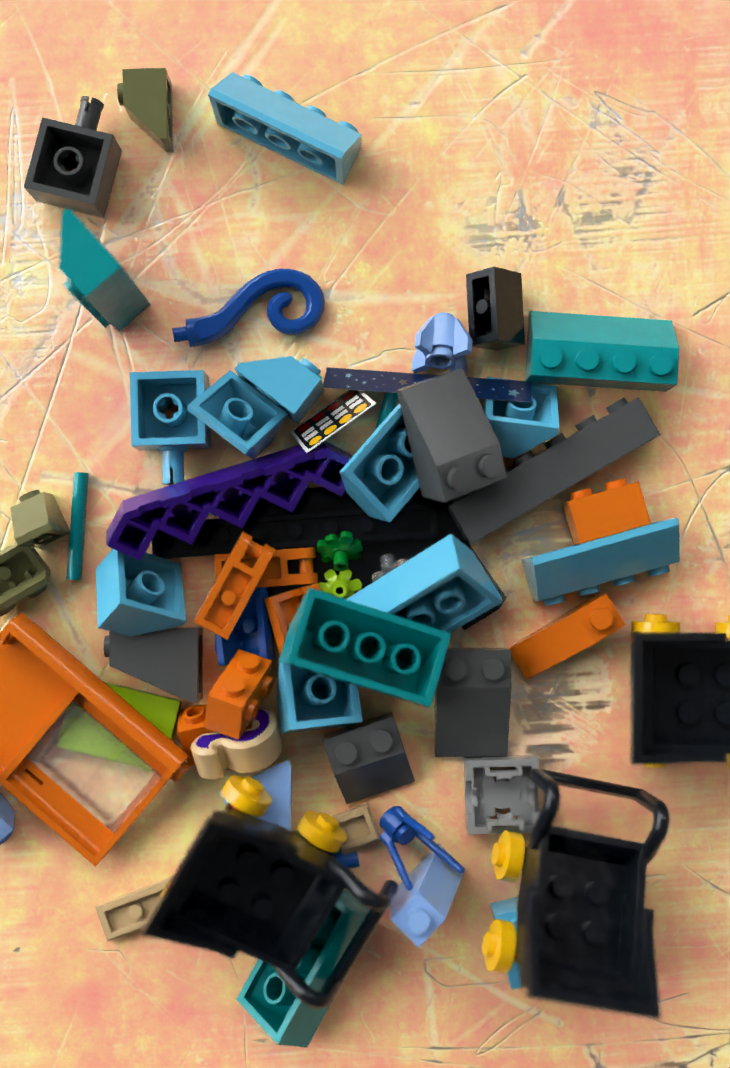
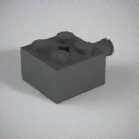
(79, 148)

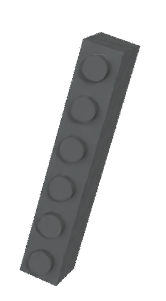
(555, 469)

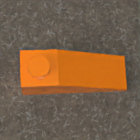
(567, 635)

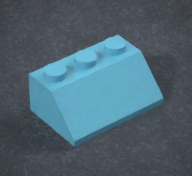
(383, 470)

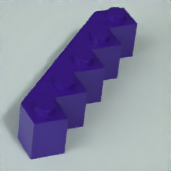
(226, 494)

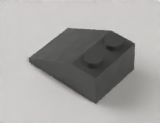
(450, 437)
(473, 703)

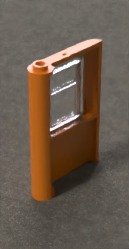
(75, 743)

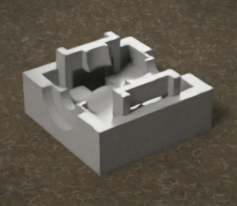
(509, 790)

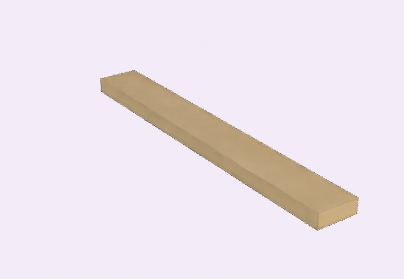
(131, 910)

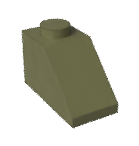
(148, 101)
(37, 520)

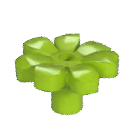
(341, 580)

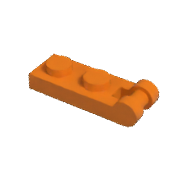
(277, 569)
(233, 587)

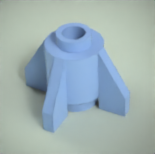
(441, 344)

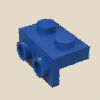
(250, 633)

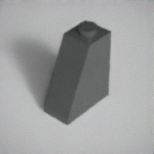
(162, 658)

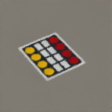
(331, 418)

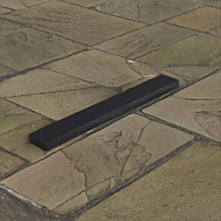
(303, 530)

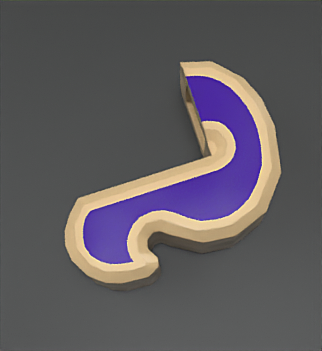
(249, 754)

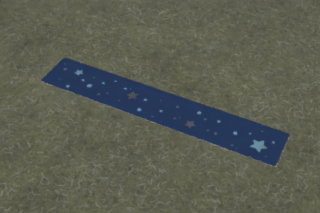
(392, 381)

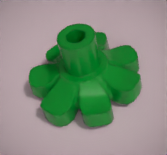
(340, 549)

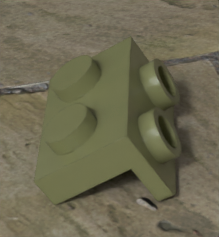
(21, 575)

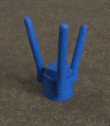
(402, 829)

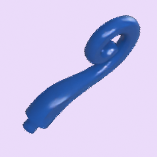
(213, 327)

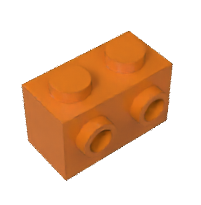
(605, 512)
(238, 694)

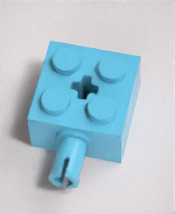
(152, 430)

